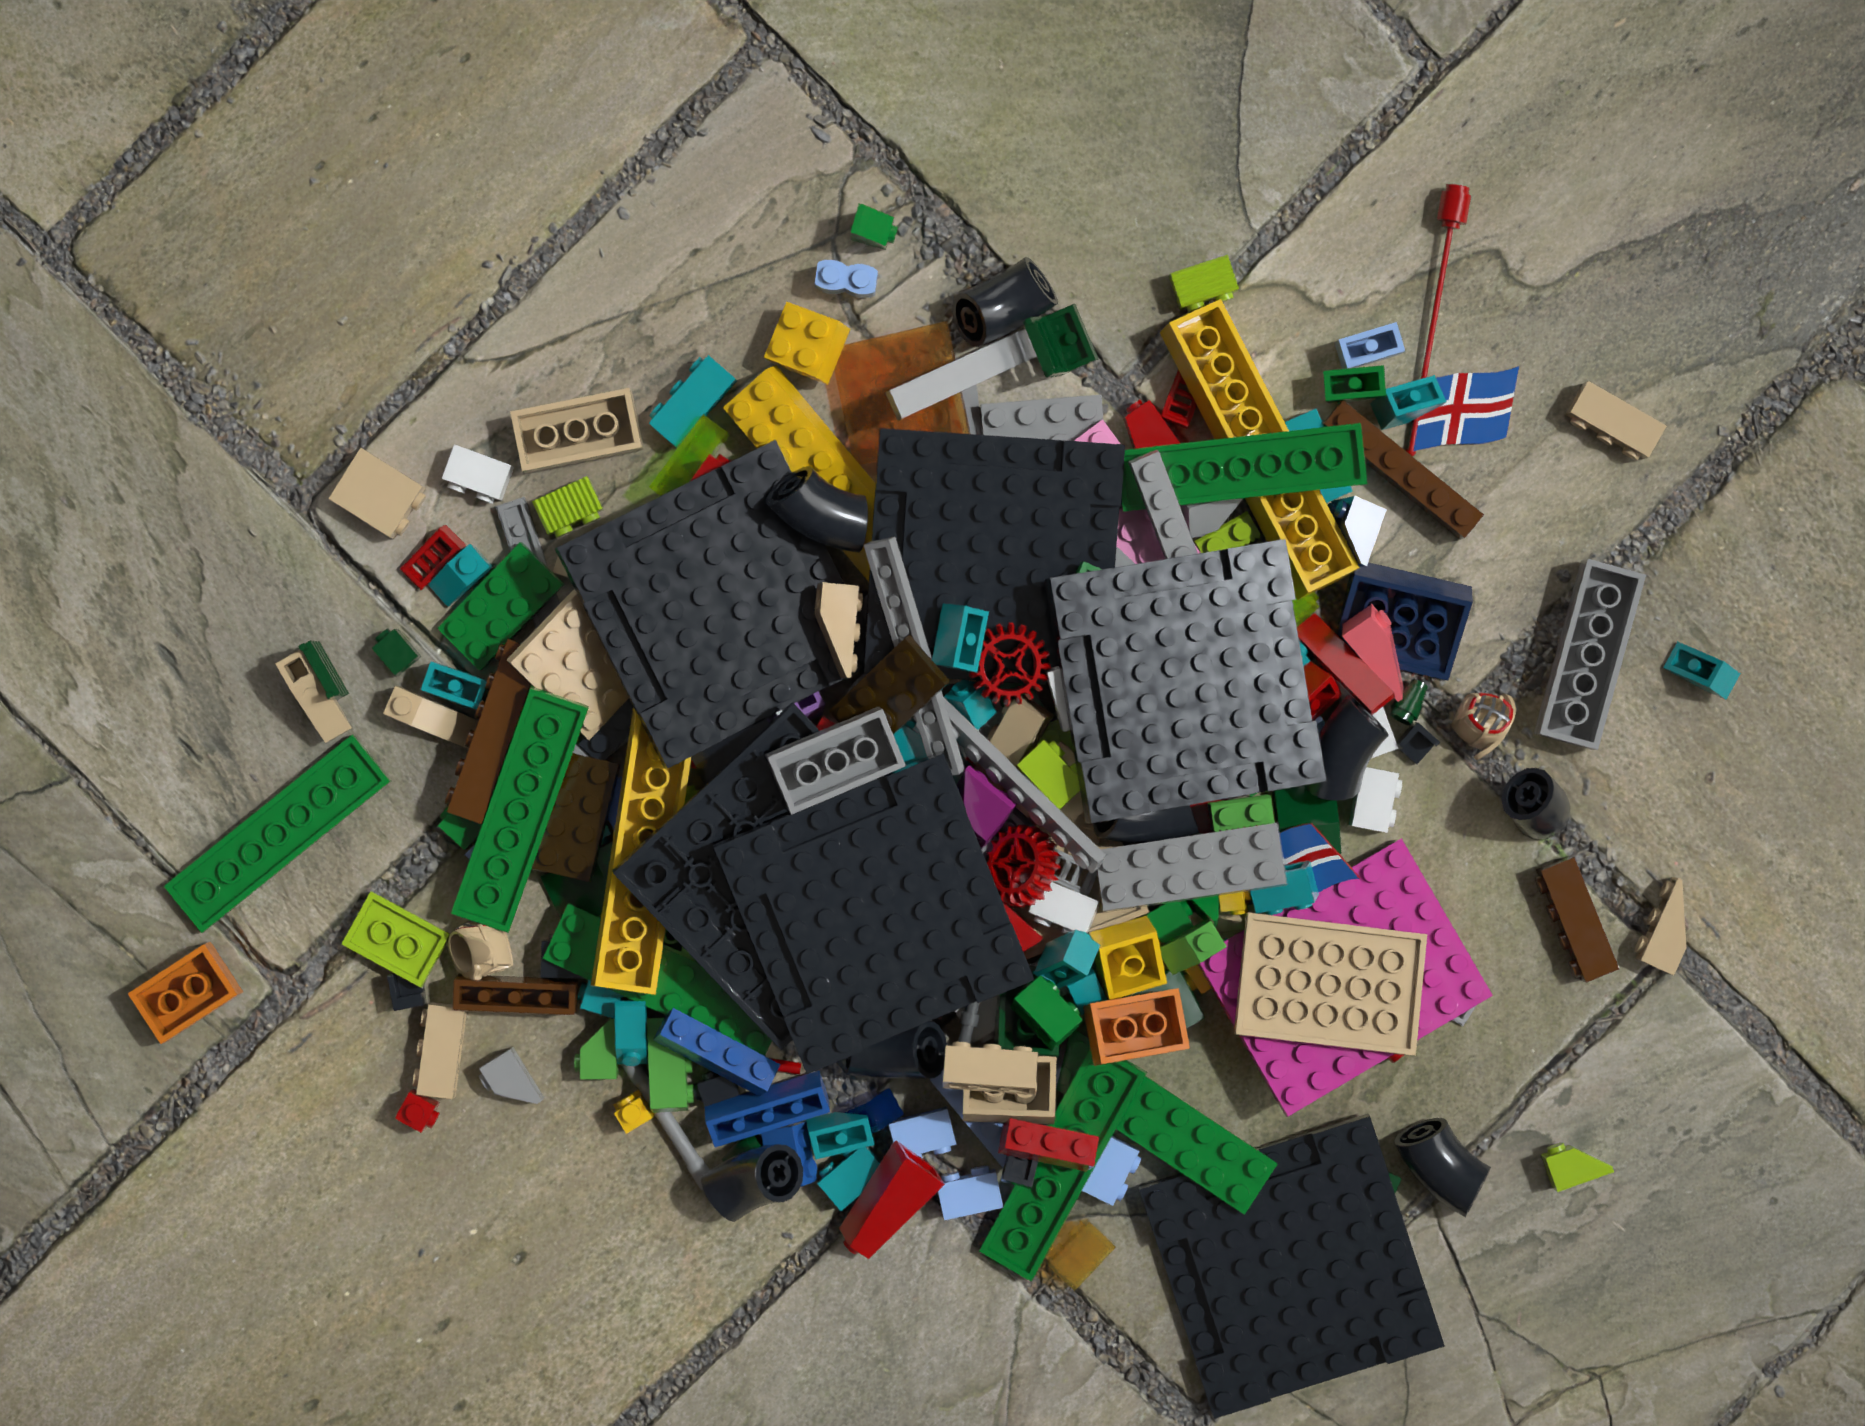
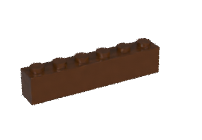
(1410, 475)
(490, 740)

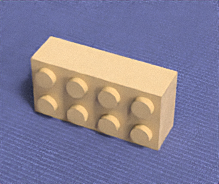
(576, 430)

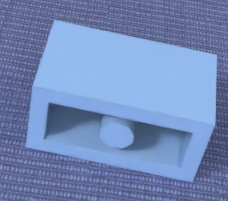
(1370, 346)
(925, 1132)
(1112, 1170)
(969, 1193)

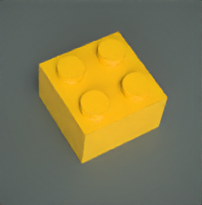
(807, 343)
(1128, 958)

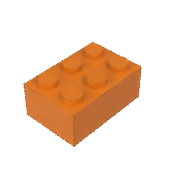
(185, 992)
(1136, 1027)

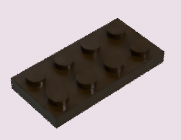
(897, 684)
(578, 819)

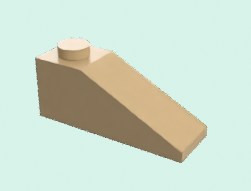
(429, 716)

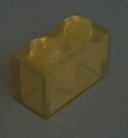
(1080, 1253)

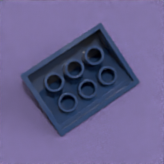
(1423, 613)

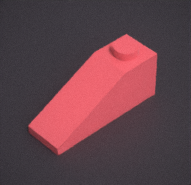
(1373, 641)

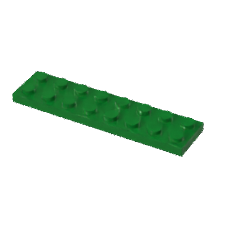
(1256, 465)
(519, 809)
(277, 833)
(680, 982)
(1183, 1136)
(1037, 1214)

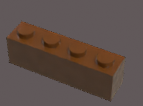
(1577, 919)
(516, 994)

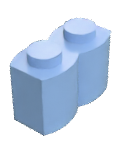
(836, 278)

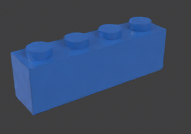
(716, 1052)
(778, 1107)

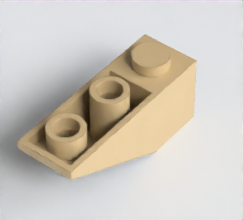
(836, 615)
(304, 684)
(1666, 936)

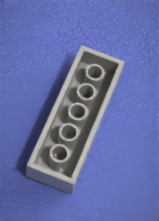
(1589, 654)
(1192, 867)

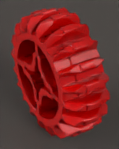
(1017, 653)
(1036, 859)

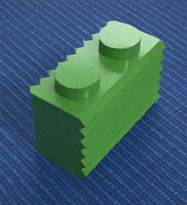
(1241, 813)

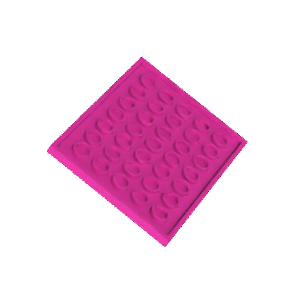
(1387, 897)

